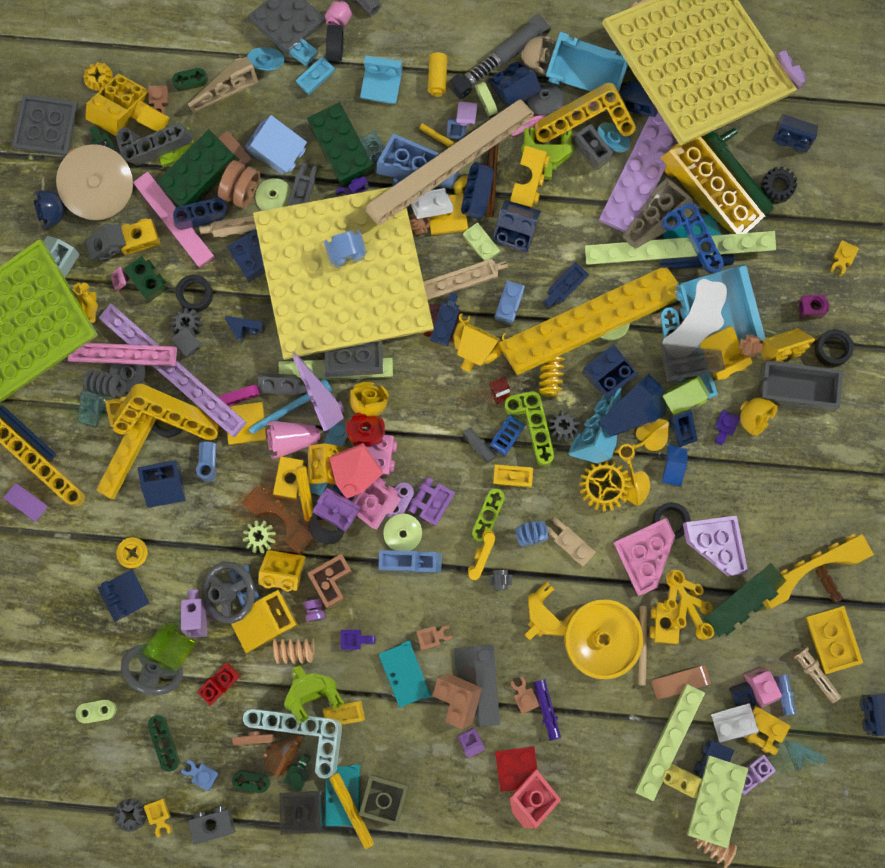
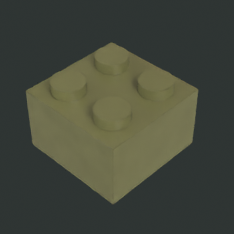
(384, 800)

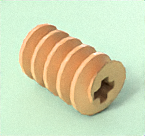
(293, 651)
(723, 854)

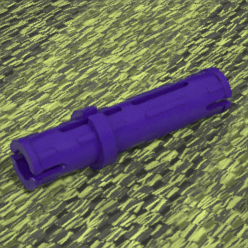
(547, 710)

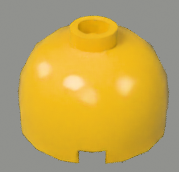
(368, 399)
(756, 414)

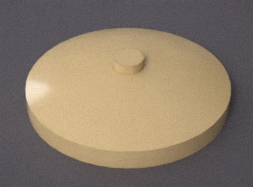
(94, 182)

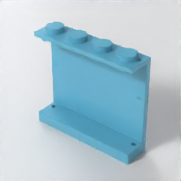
(740, 304)

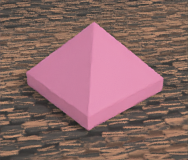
(119, 279)

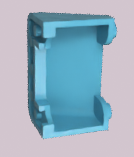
(585, 65)

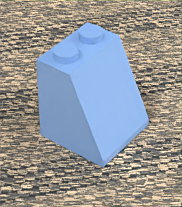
(275, 145)

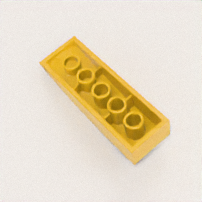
(712, 185)

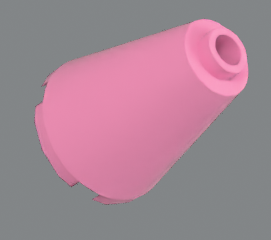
(290, 437)

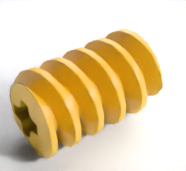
(550, 376)

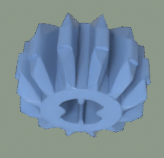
(531, 533)

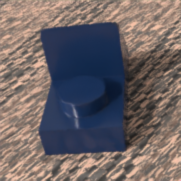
(240, 325)

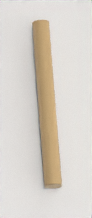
(643, 656)

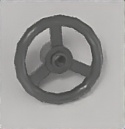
(226, 593)
(149, 673)

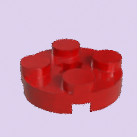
(355, 431)

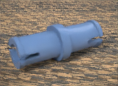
(786, 699)

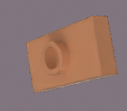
(253, 738)

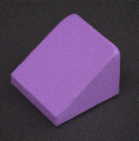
(471, 743)

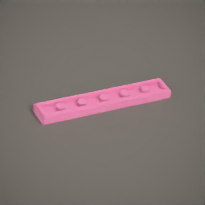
(164, 208)
(125, 354)

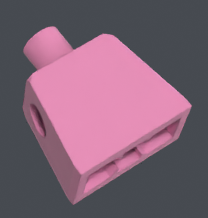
(763, 686)

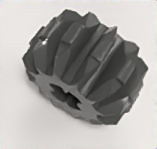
(191, 317)
(556, 422)

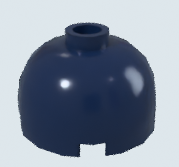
(48, 208)

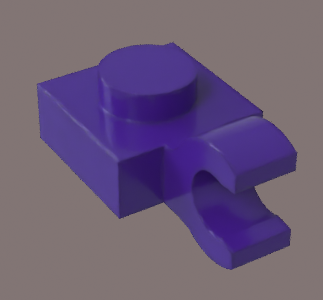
(356, 186)
(726, 424)
(352, 639)

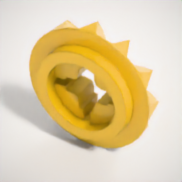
(91, 81)
(123, 554)

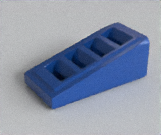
(497, 447)

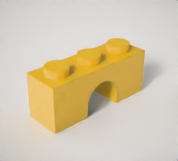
(527, 193)

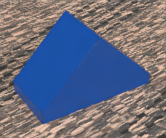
(675, 465)

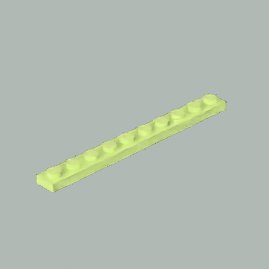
(679, 248)

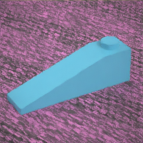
(594, 442)

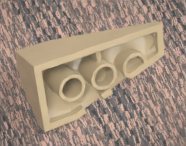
(229, 82)

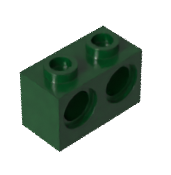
(143, 280)

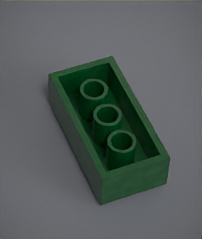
(340, 144)
(197, 170)

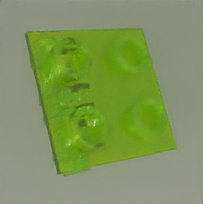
(169, 647)

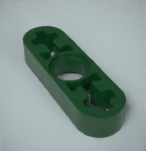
(174, 755)

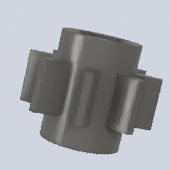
(500, 579)

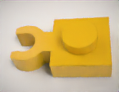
(844, 255)
(157, 813)

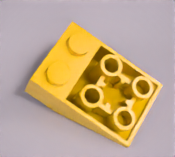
(115, 104)
(786, 345)
(265, 622)

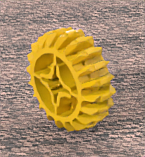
(613, 489)

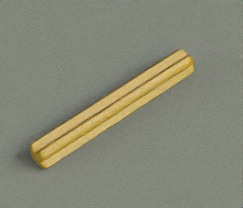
(351, 811)

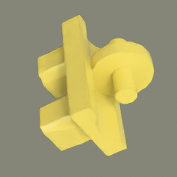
(682, 780)

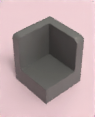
(187, 342)

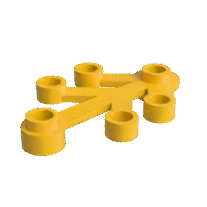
(677, 583)

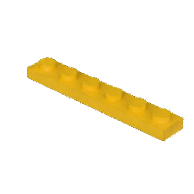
(125, 456)

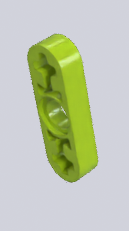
(480, 518)

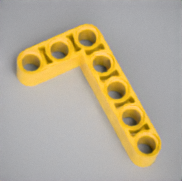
(586, 112)
(165, 408)

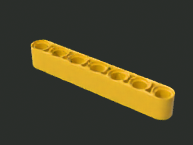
(39, 465)

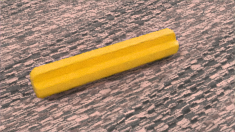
(304, 490)

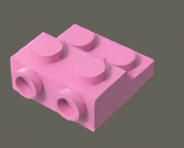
(376, 503)

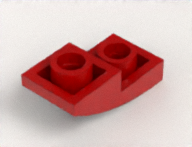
(218, 684)

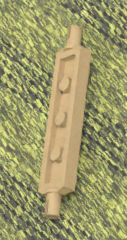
(232, 226)
(463, 279)

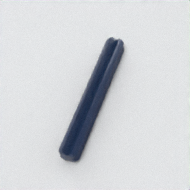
(691, 262)
(27, 434)

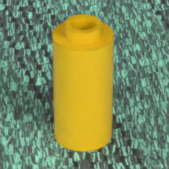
(437, 74)

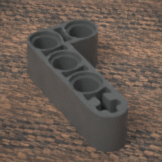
(175, 136)

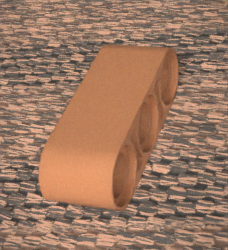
(675, 682)

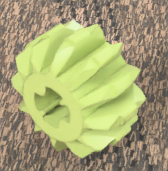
(265, 531)

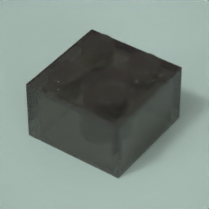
(301, 812)

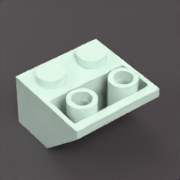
(62, 254)

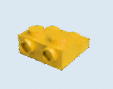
(281, 570)

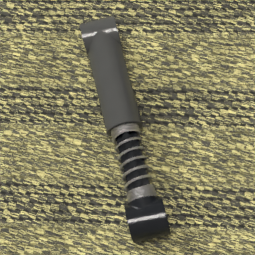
(462, 84)

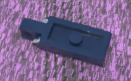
(566, 285)
(445, 321)

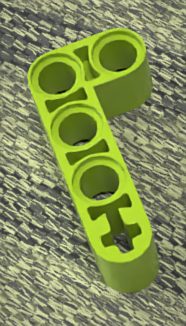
(534, 429)

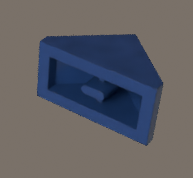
(683, 427)

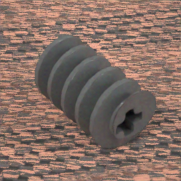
(104, 384)

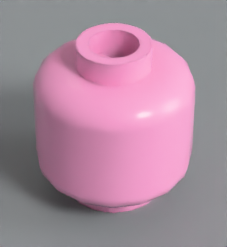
(338, 14)

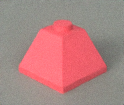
(354, 470)
(533, 800)

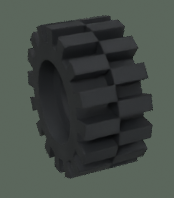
(784, 175)

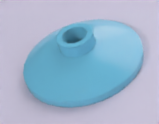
(266, 58)
(613, 138)

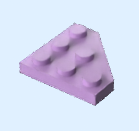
(719, 543)

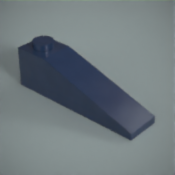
(637, 408)

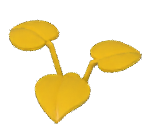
(654, 438)

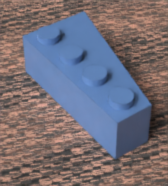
(404, 157)

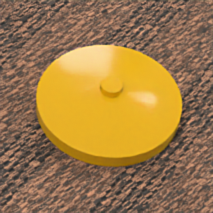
(603, 639)

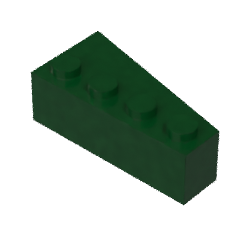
(744, 600)

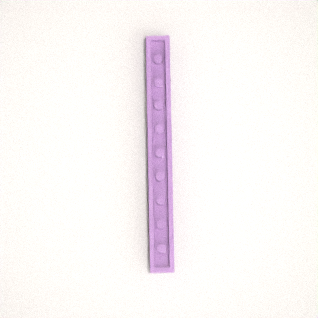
(178, 375)

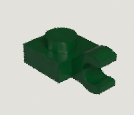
(298, 775)

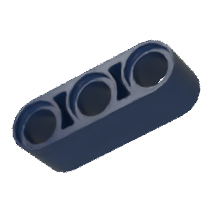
(477, 190)
(193, 220)

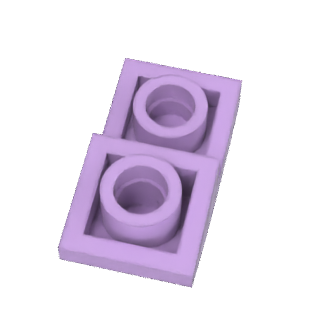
(795, 74)
(466, 113)
(758, 772)

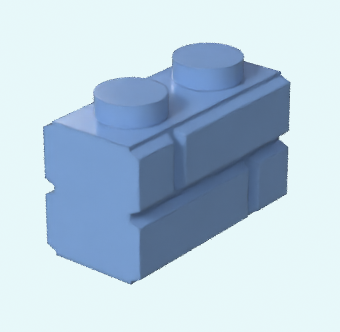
(509, 303)

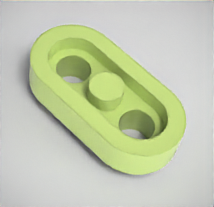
(95, 711)

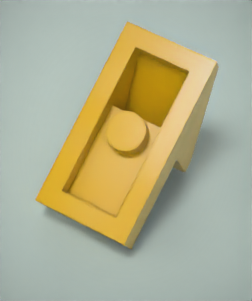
(150, 116)

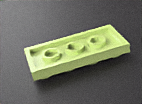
(717, 801)

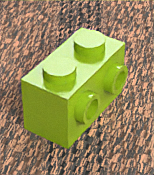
(686, 395)

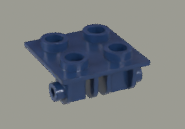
(123, 595)

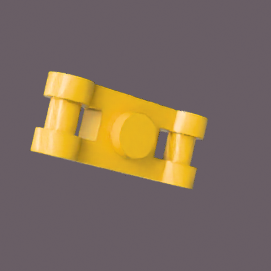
(481, 555)

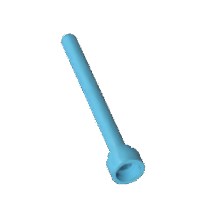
(285, 410)

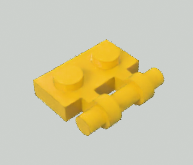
(771, 727)

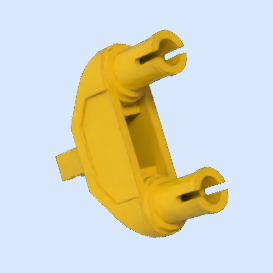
(541, 619)

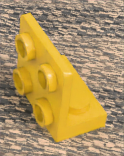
(319, 463)

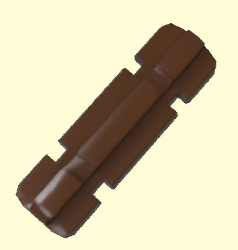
(829, 584)

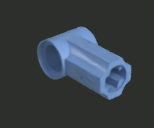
(207, 459)

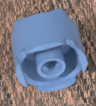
(345, 248)

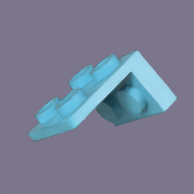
(381, 80)

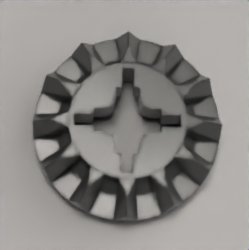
(139, 814)

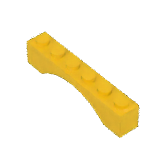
(850, 552)

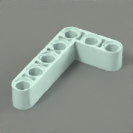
(321, 730)

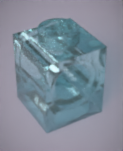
(370, 140)

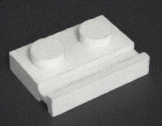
(432, 204)
(735, 723)

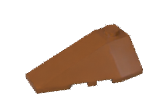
(282, 754)

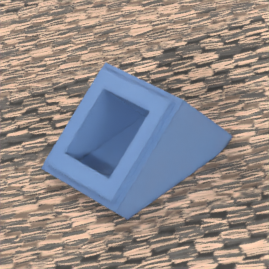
(455, 130)

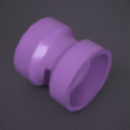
(313, 615)

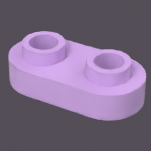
(405, 499)

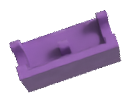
(336, 509)

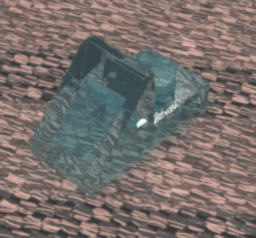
(799, 753)

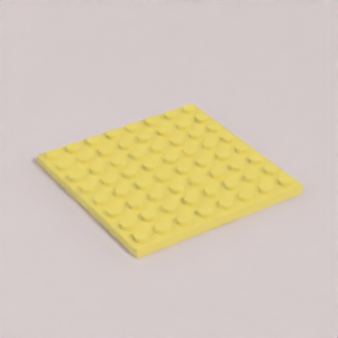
(699, 62)
(344, 306)

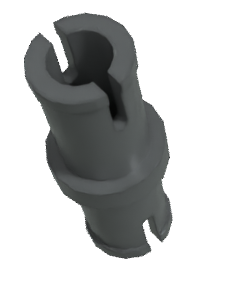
(478, 445)

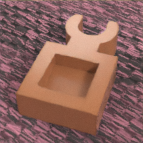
(158, 97)
(430, 637)
(525, 698)

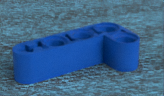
(696, 240)

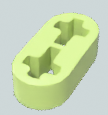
(486, 99)

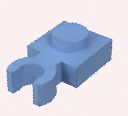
(203, 776)

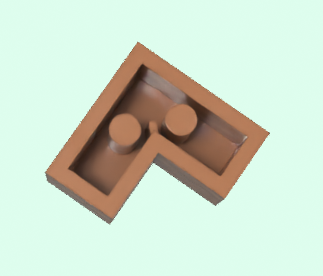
(325, 579)
(462, 698)

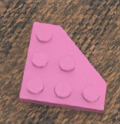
(646, 554)

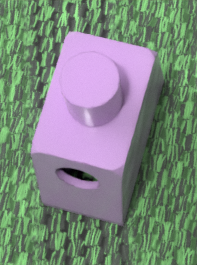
(193, 622)

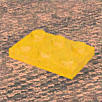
(834, 640)

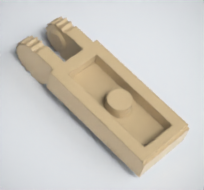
(571, 543)

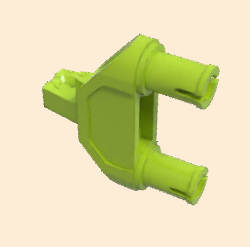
(557, 153)
(307, 688)

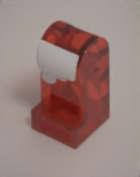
(500, 390)

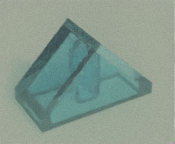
(90, 408)

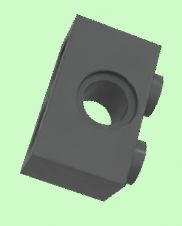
(593, 147)
(105, 242)
(200, 830)

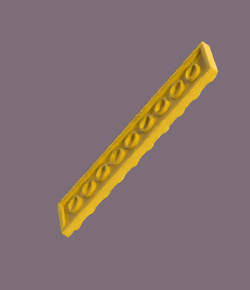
(590, 320)

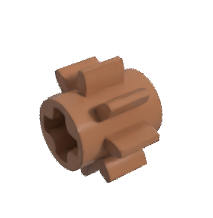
(419, 226)
(750, 345)

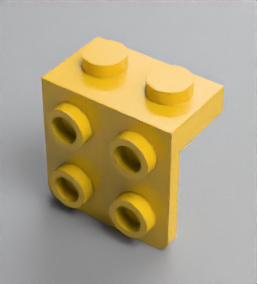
(728, 343)

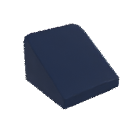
(742, 694)

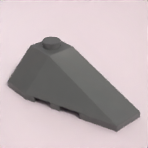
(477, 666)

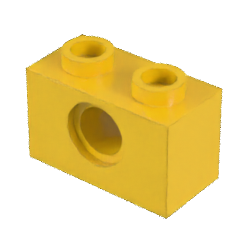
(148, 238)
(283, 489)
(659, 634)

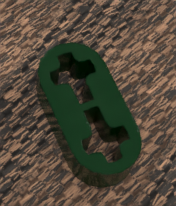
(190, 79)
(252, 777)

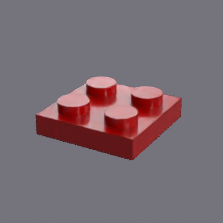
(515, 766)

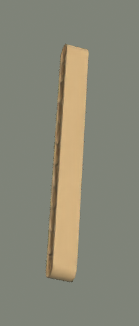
(449, 162)

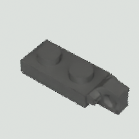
(280, 384)

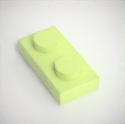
(481, 242)

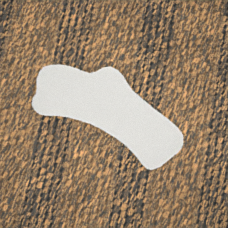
(704, 315)

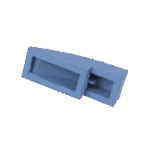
(410, 561)

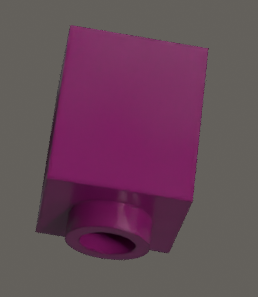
(805, 309)

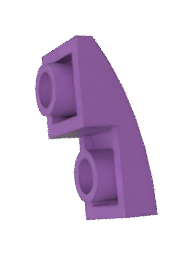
(25, 502)

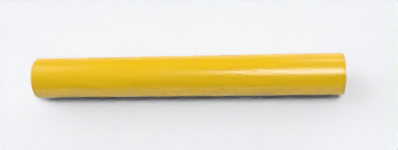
(435, 135)

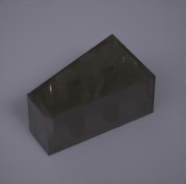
(688, 361)

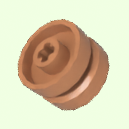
(239, 184)

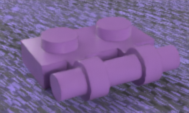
(436, 505)

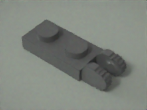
(303, 186)

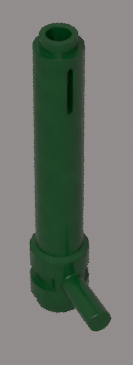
(721, 150)

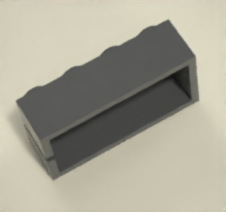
(801, 386)

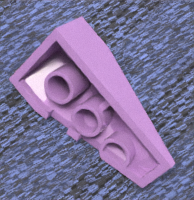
(324, 402)

